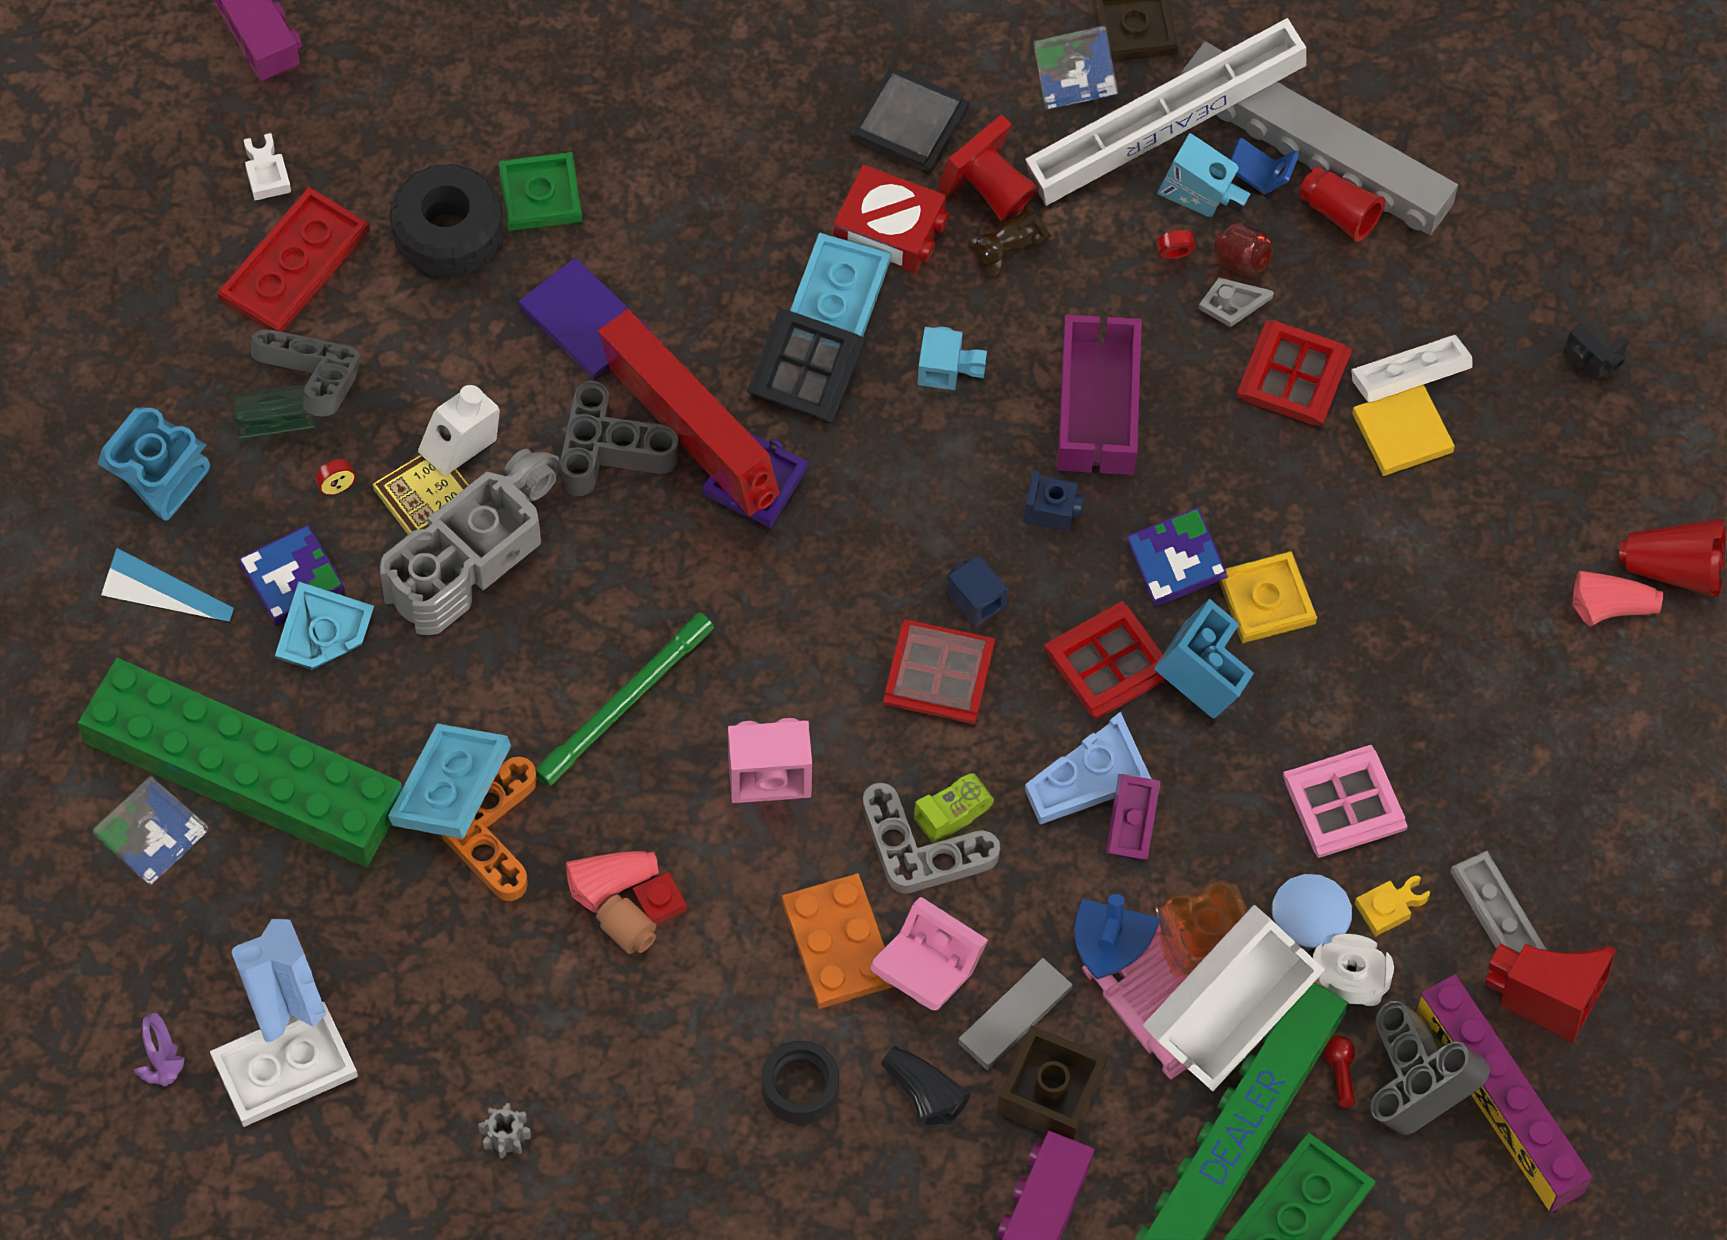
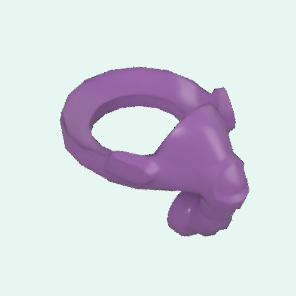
(165, 1059)

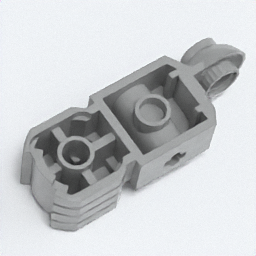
(468, 543)

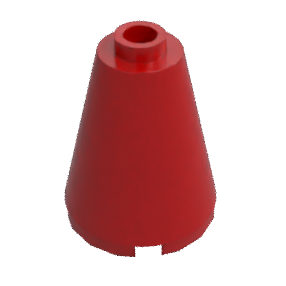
(1679, 555)

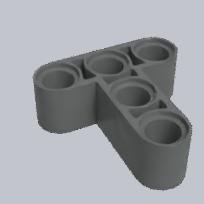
(605, 435)
(1428, 1077)

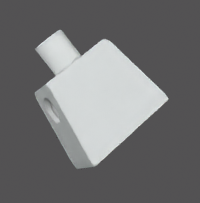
(470, 423)

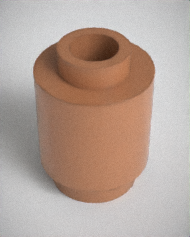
(626, 924)

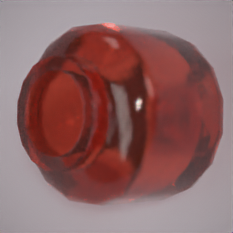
(1243, 249)

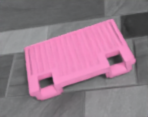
(1140, 994)

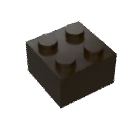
(1051, 1084)

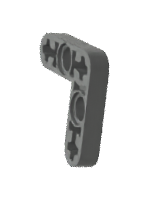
(331, 363)

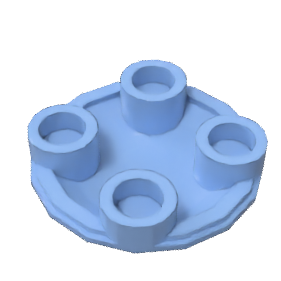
(1312, 910)

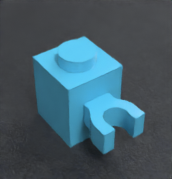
(943, 359)

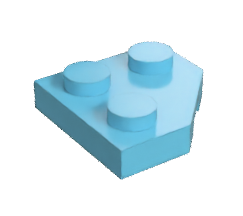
(321, 627)

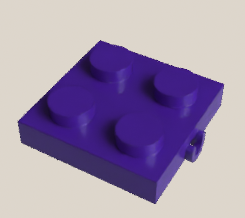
(788, 473)

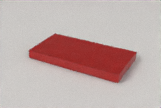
(293, 261)

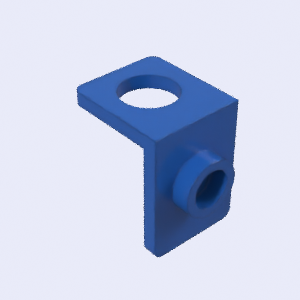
(1261, 170)

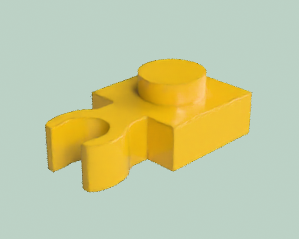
(1387, 907)

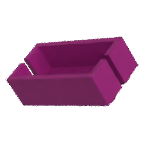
(1099, 395)

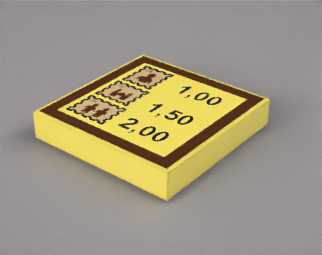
(417, 492)

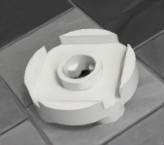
(1372, 972)

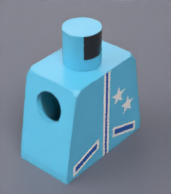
(1202, 179)

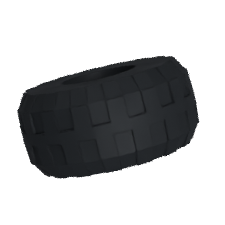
(449, 191)

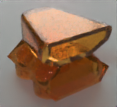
(1197, 923)

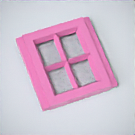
(1345, 801)

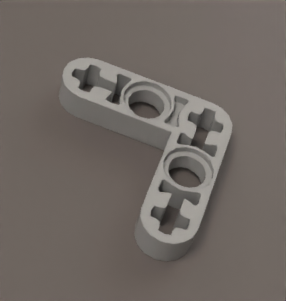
(920, 859)

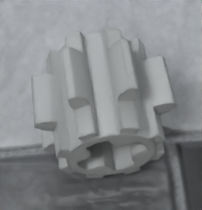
(500, 1140)

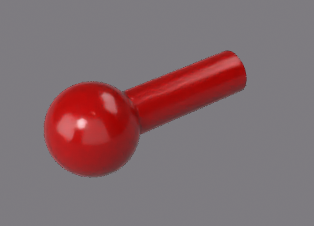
(1340, 1054)

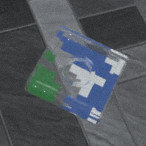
(1075, 67)
(150, 830)

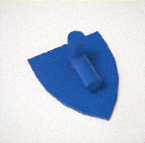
(1111, 936)

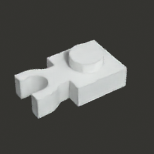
(266, 170)

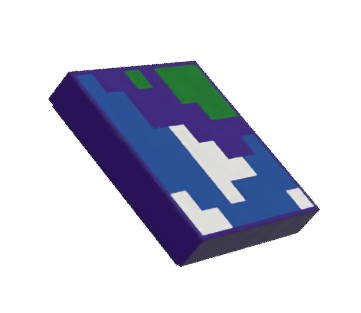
(1177, 556)
(285, 562)

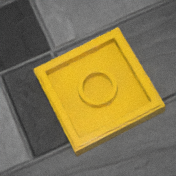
(1403, 430)
(1267, 597)

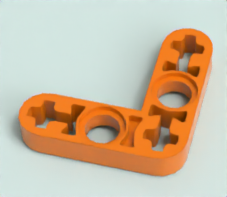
(480, 834)

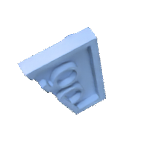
(1087, 773)

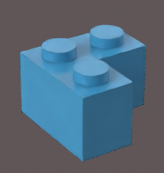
(1201, 664)

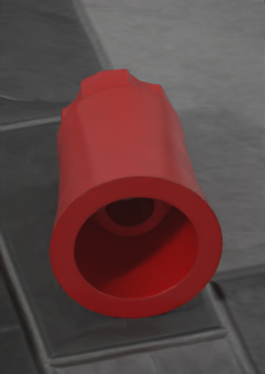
(1342, 202)

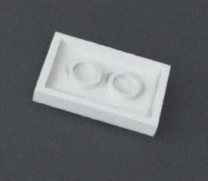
(283, 1072)

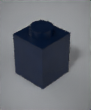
(976, 590)

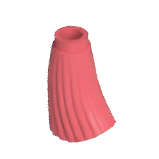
(1607, 596)
(603, 876)

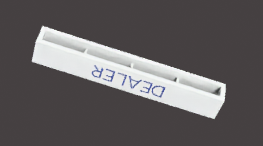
(1166, 111)

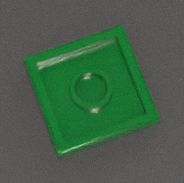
(540, 191)

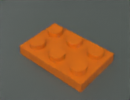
(836, 939)

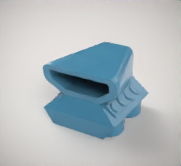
(156, 460)

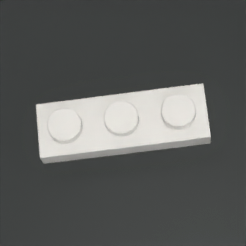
(1411, 368)

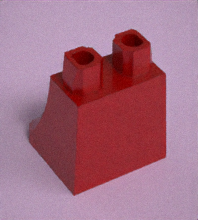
(1550, 985)

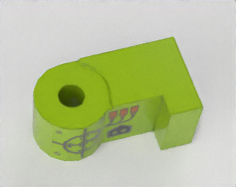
(952, 808)

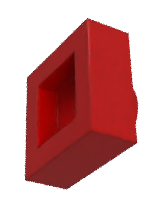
(660, 898)

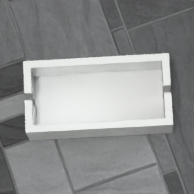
(1233, 997)

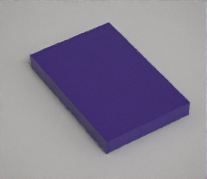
(571, 311)

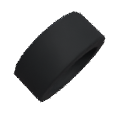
(801, 1052)

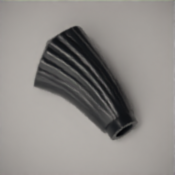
(931, 1092)

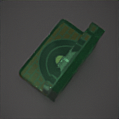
(271, 411)

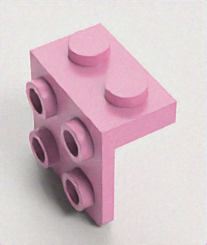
(930, 955)

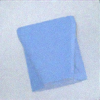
(278, 979)

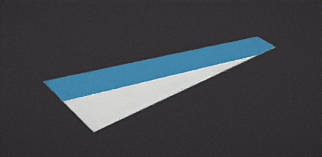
(144, 584)

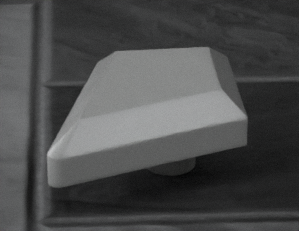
(1233, 300)

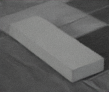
(1494, 903)
(1015, 1013)

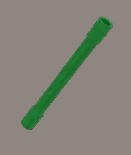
(565, 755)

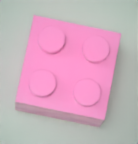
(770, 761)

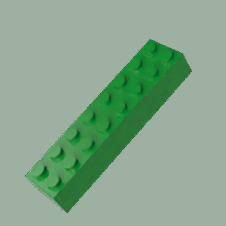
(240, 762)

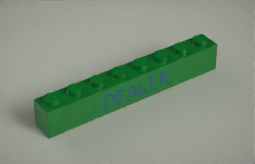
(1246, 1119)

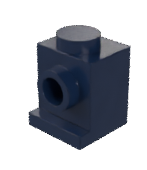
(1052, 502)

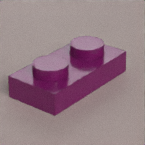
(1132, 816)

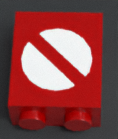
(892, 217)

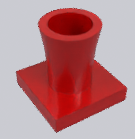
(989, 172)

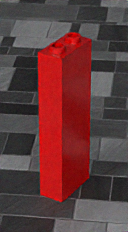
(691, 411)

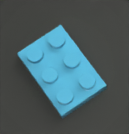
(841, 283)
(449, 781)

